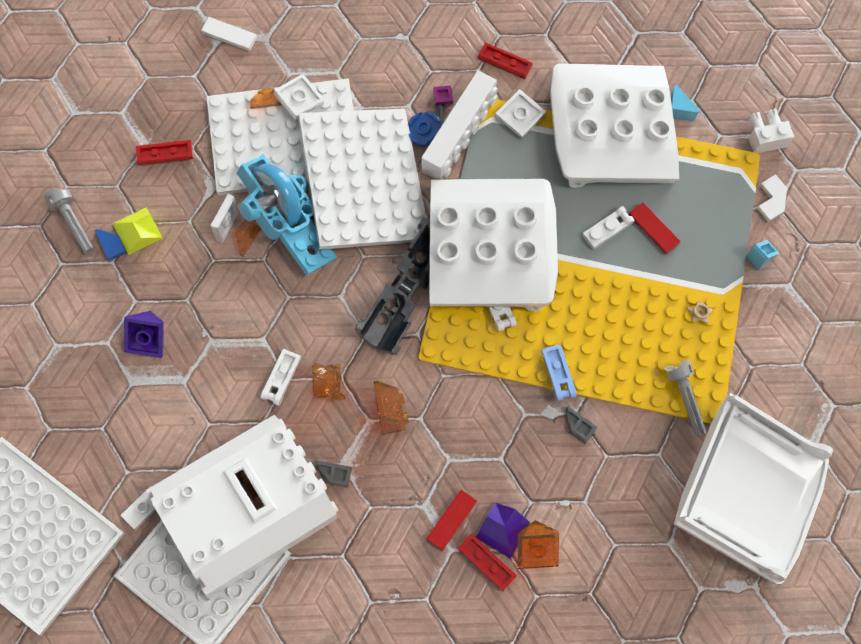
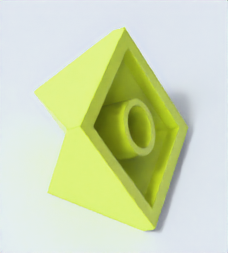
(137, 231)

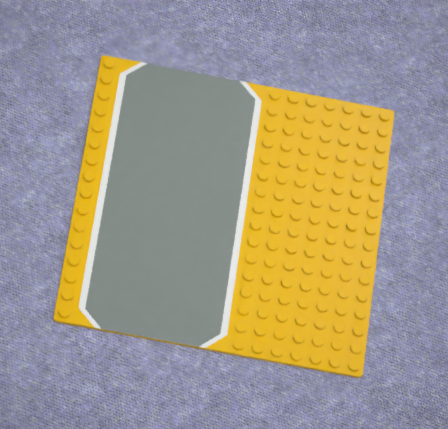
(626, 301)

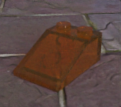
(389, 408)

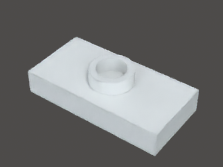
(139, 511)

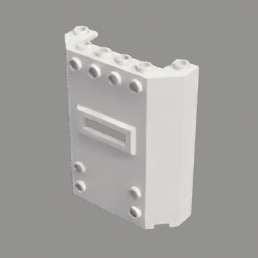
(216, 521)

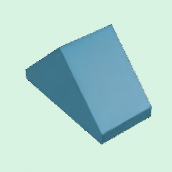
(682, 106)
(761, 254)

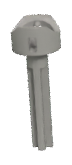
(62, 203)
(680, 375)

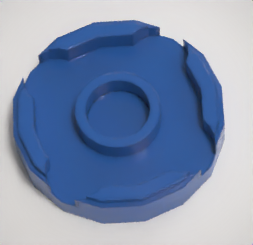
(423, 128)

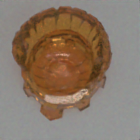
(327, 381)

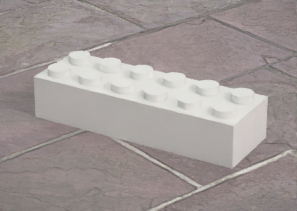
(459, 126)

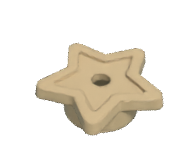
(705, 312)

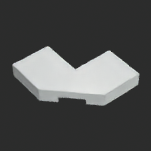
(777, 193)

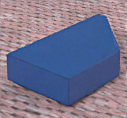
(111, 244)

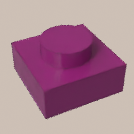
(443, 95)

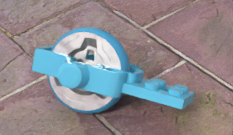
(278, 205)

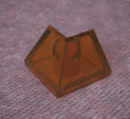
(538, 546)

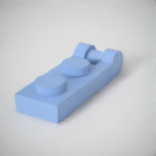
(558, 372)

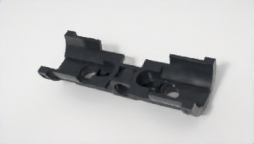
(389, 335)

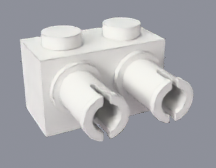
(769, 137)

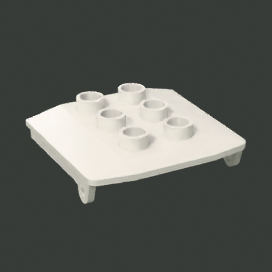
(613, 124)
(493, 243)
(754, 489)

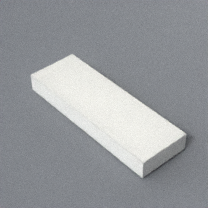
(229, 34)

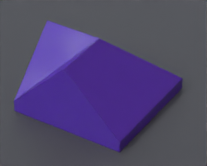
(144, 334)
(502, 529)

